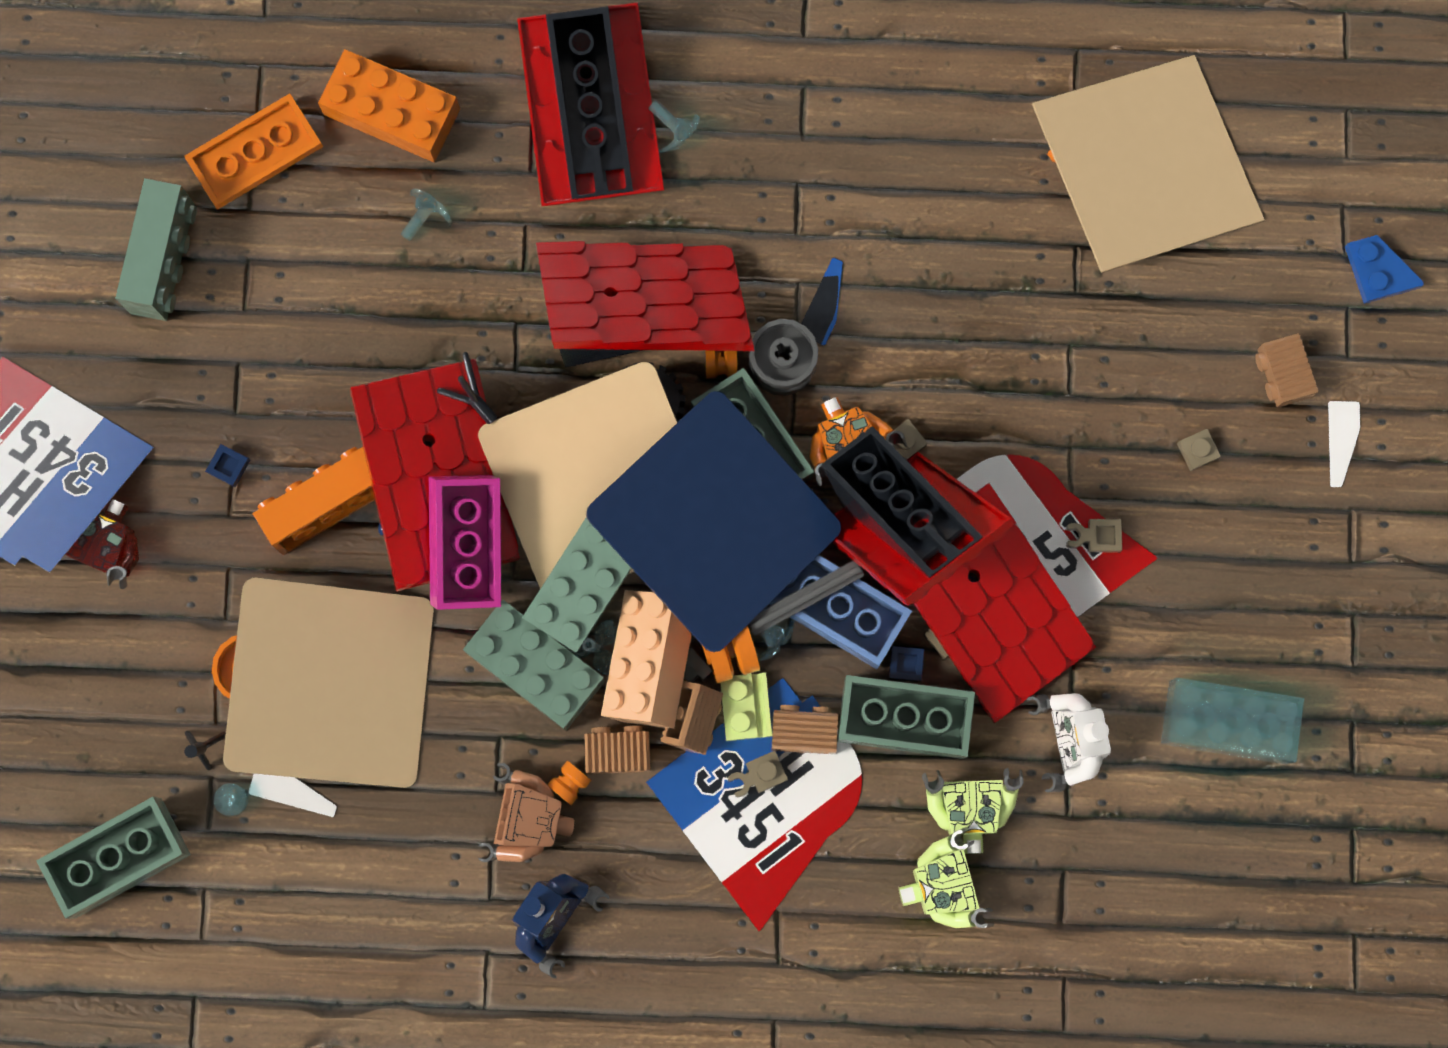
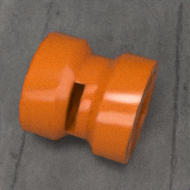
(720, 363)
(569, 783)

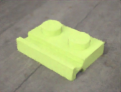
(746, 707)

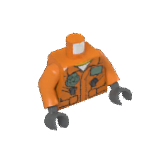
(841, 430)

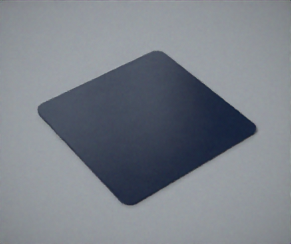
(713, 521)

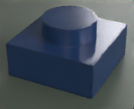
(227, 465)
(906, 664)

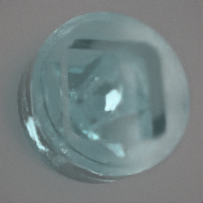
(231, 799)

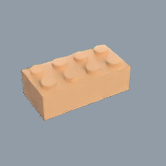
(646, 663)

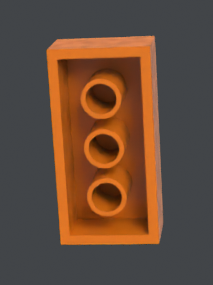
(389, 105)
(317, 502)

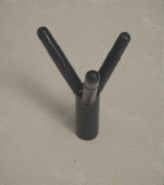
(472, 391)
(199, 748)

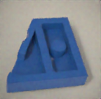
(1379, 270)

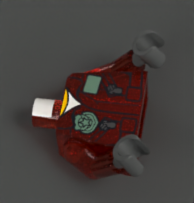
(108, 545)

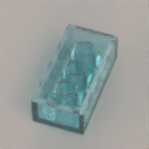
(1232, 721)

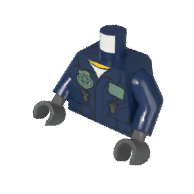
(546, 913)

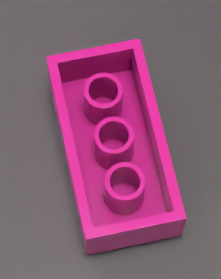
(465, 542)

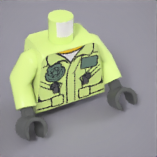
(972, 804)
(946, 885)

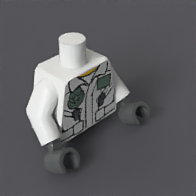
(1079, 735)

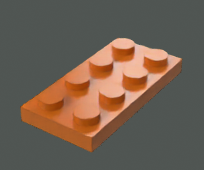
(253, 151)

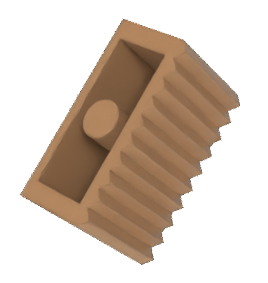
(1286, 370)
(694, 718)
(804, 730)
(617, 751)

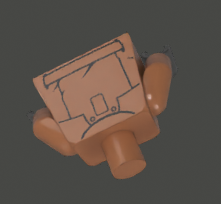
(526, 818)

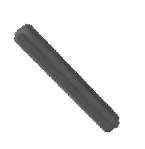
(805, 597)

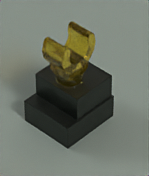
(696, 668)

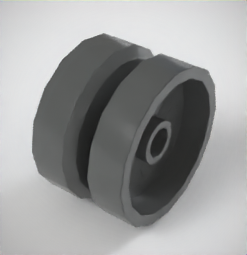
(787, 339)

